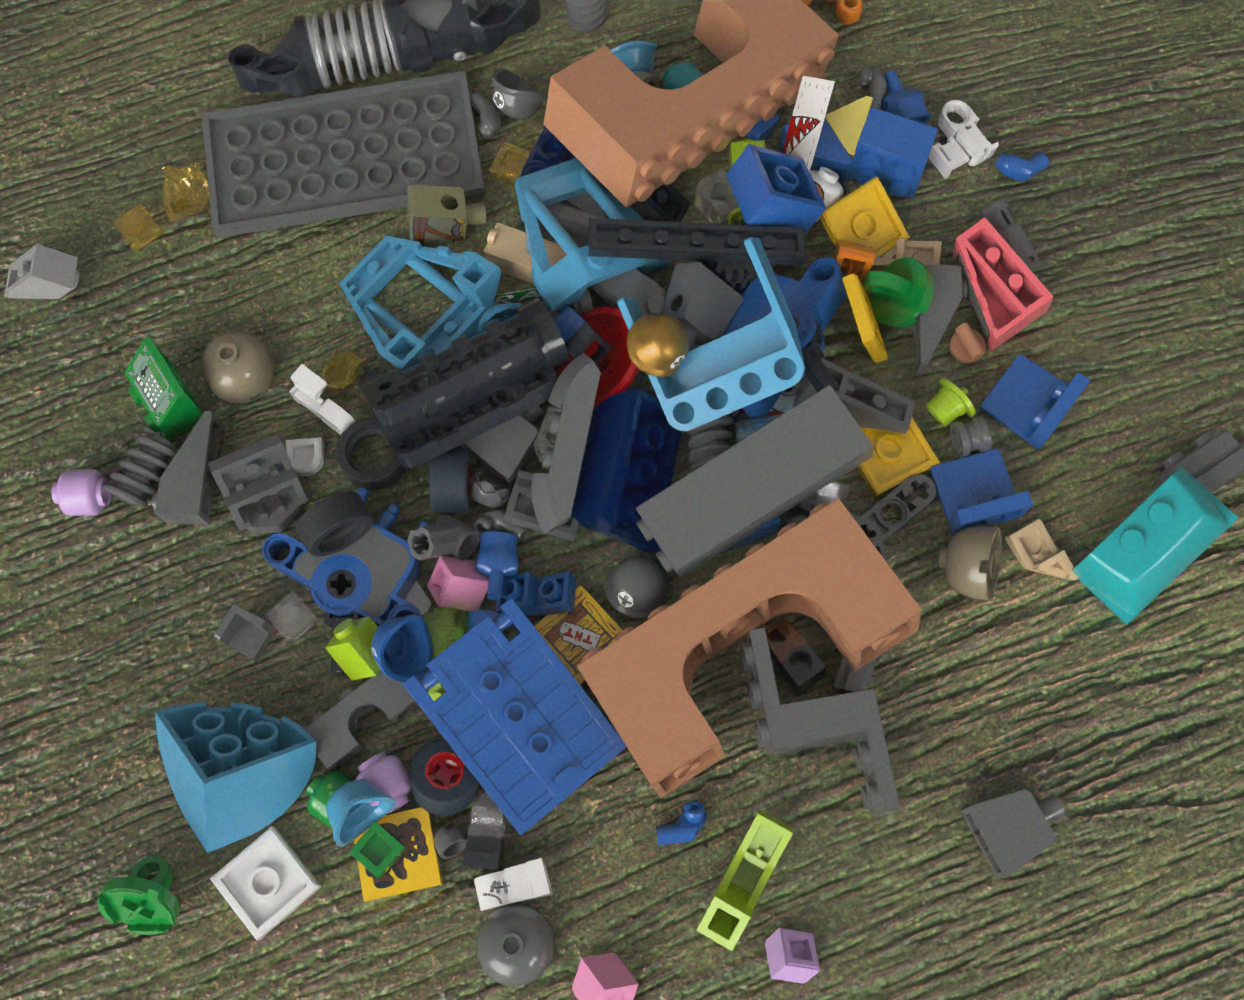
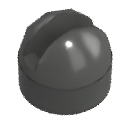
(449, 841)

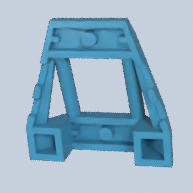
(570, 276)
(475, 294)

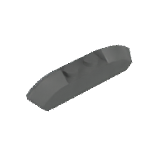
(555, 491)

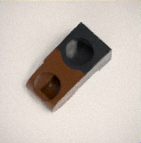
(794, 656)

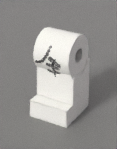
(513, 885)

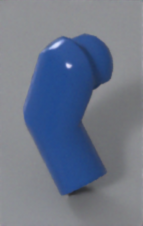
(1020, 168)
(686, 827)

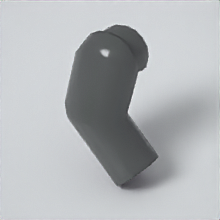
(877, 84)
(489, 113)
(494, 522)

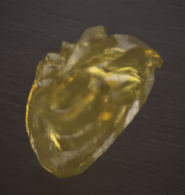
(184, 192)

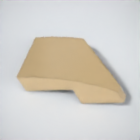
(925, 251)
(1038, 552)

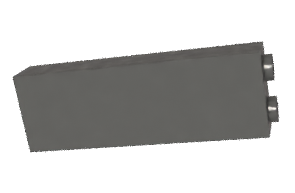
(754, 482)

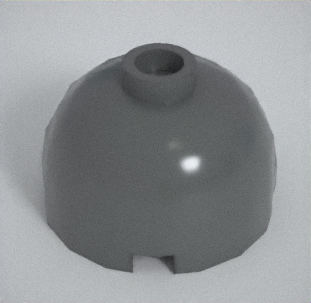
(515, 945)

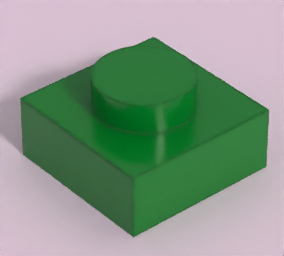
(377, 850)

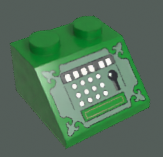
(162, 391)

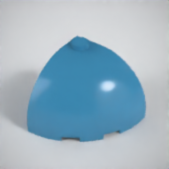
(232, 767)

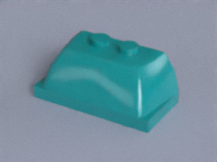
(1154, 544)

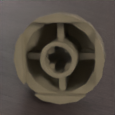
(237, 367)
(973, 561)

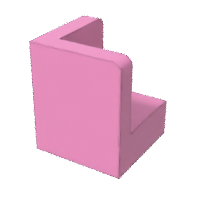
(458, 584)
(604, 979)

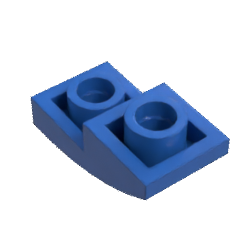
(540, 596)

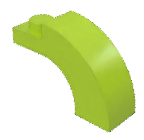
(745, 880)

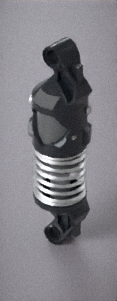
(387, 34)

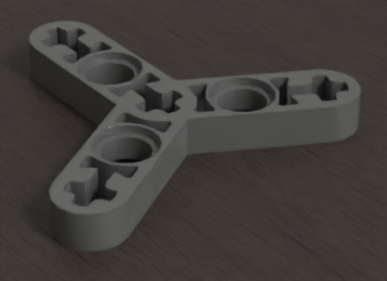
(872, 520)

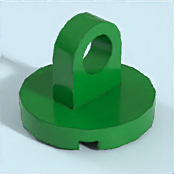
(900, 291)
(141, 903)

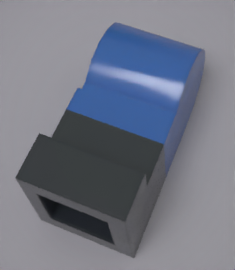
(580, 334)

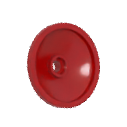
(617, 367)

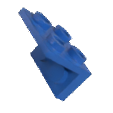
(1032, 400)
(978, 491)

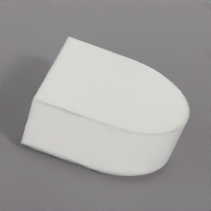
(306, 455)

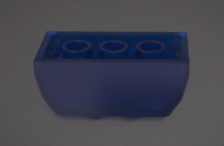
(623, 465)

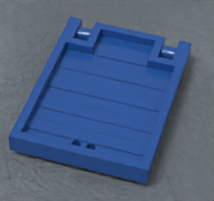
(515, 717)

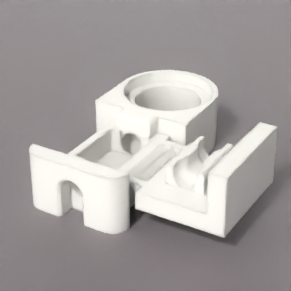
(963, 140)
(307, 392)

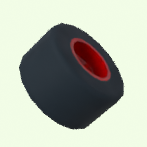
(450, 481)
(440, 762)

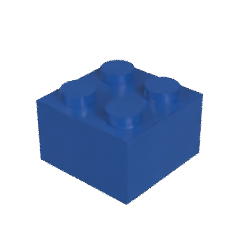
(892, 151)
(774, 189)

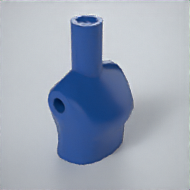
(904, 102)
(497, 560)

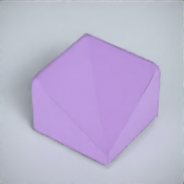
(792, 955)

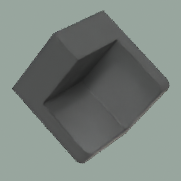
(245, 632)

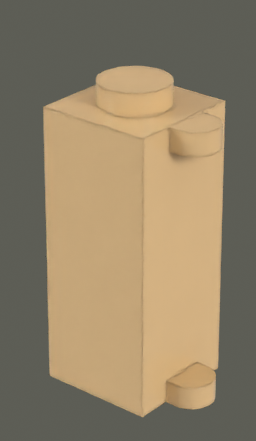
(508, 251)

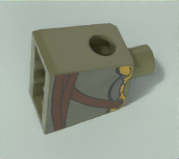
(440, 214)

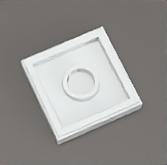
(265, 883)

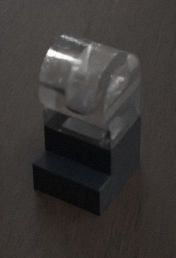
(485, 835)

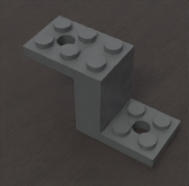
(820, 724)

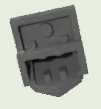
(260, 486)

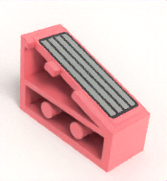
(998, 284)

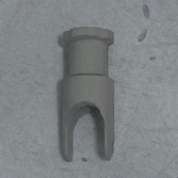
(1012, 233)

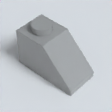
(42, 274)

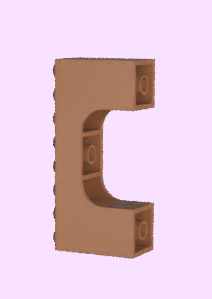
(648, 135)
(810, 569)

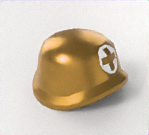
(657, 344)

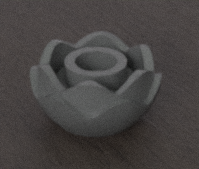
(488, 490)

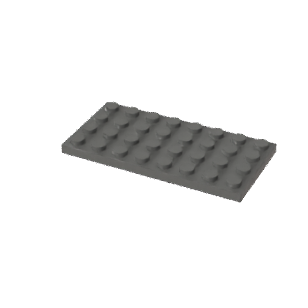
(338, 153)

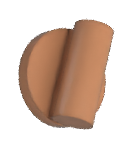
(967, 344)

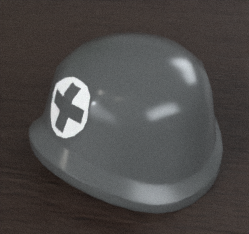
(515, 95)
(637, 586)

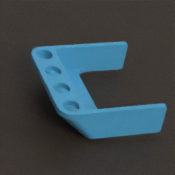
(736, 366)

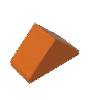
(854, 258)

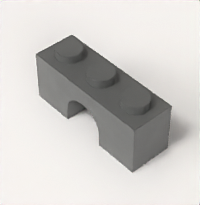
(336, 728)

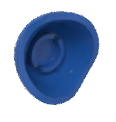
(402, 647)

